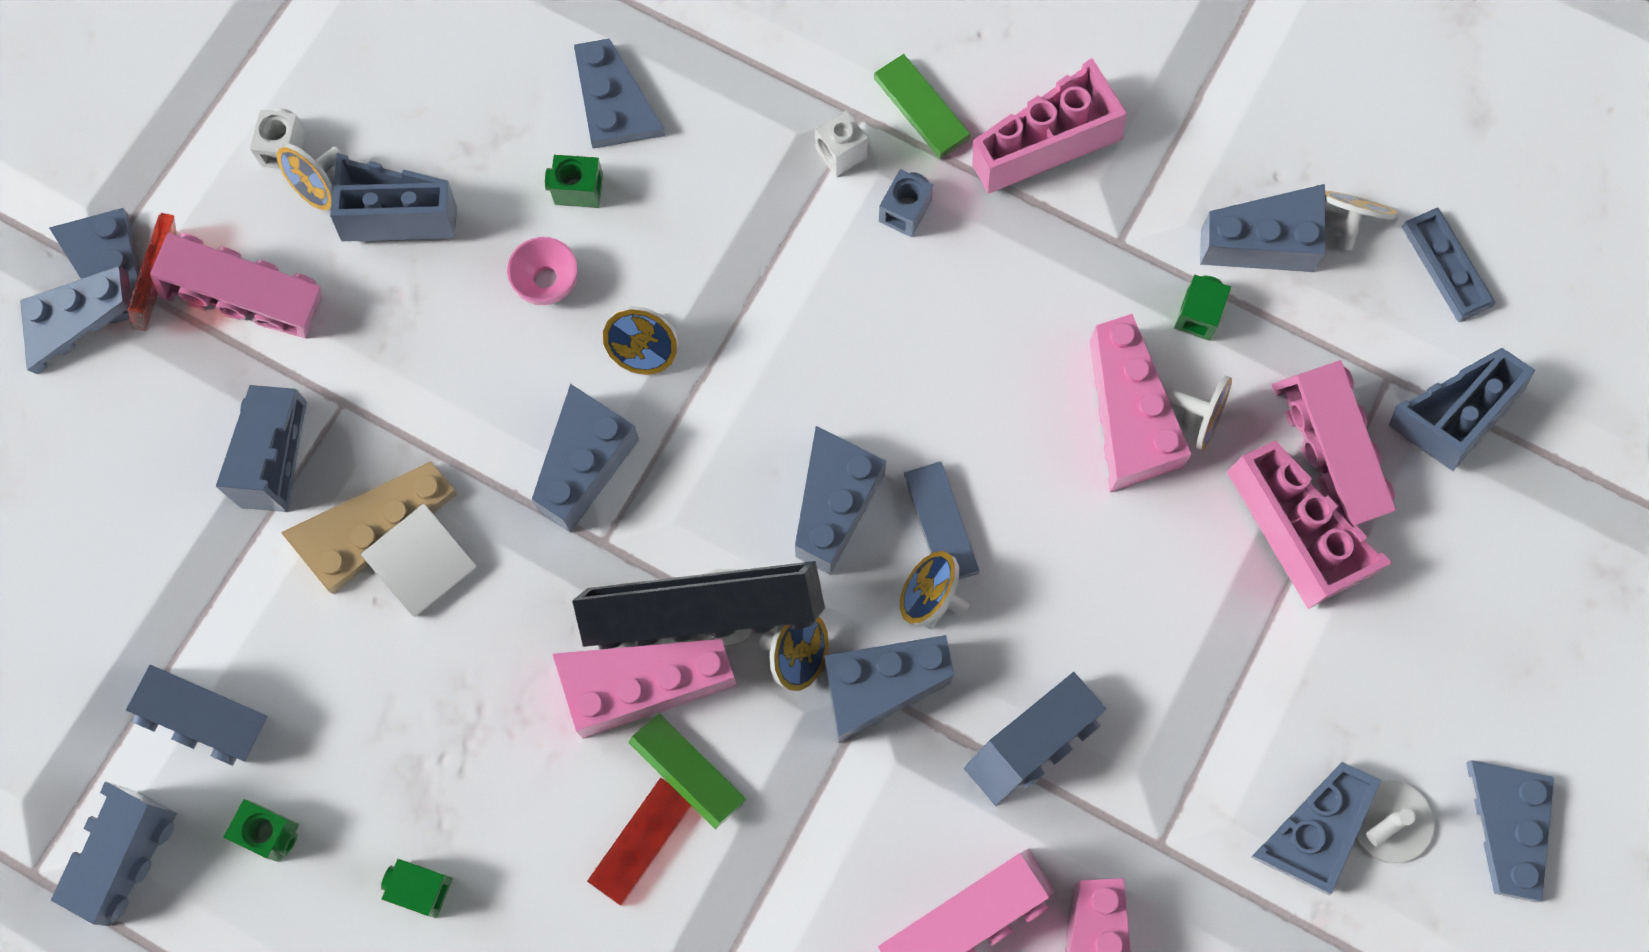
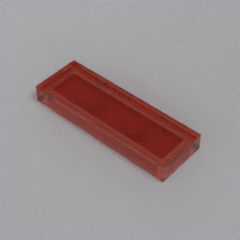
(145, 293)
(640, 842)

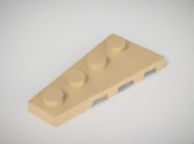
(336, 538)

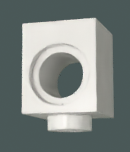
(268, 127)
(841, 143)

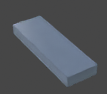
(1448, 264)
(940, 516)

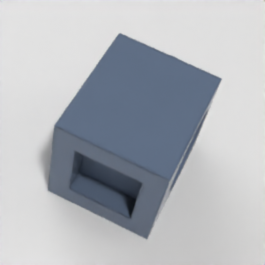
(903, 216)

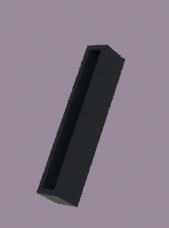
(700, 605)

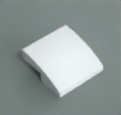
(418, 560)

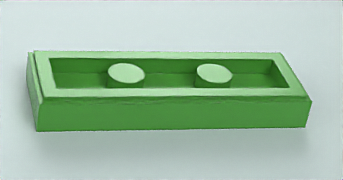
(921, 106)
(687, 771)

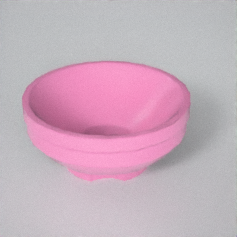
(540, 255)

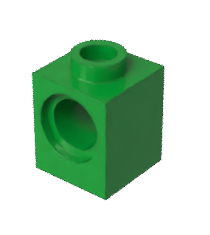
(582, 194)
(1202, 306)
(246, 824)
(415, 888)

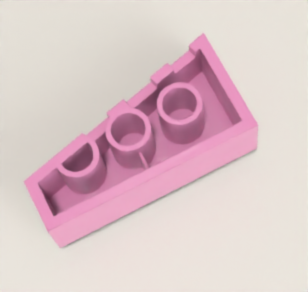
(1051, 130)
(235, 285)
(1134, 409)
(1338, 441)
(1303, 526)
(634, 682)
(979, 910)
(1098, 917)

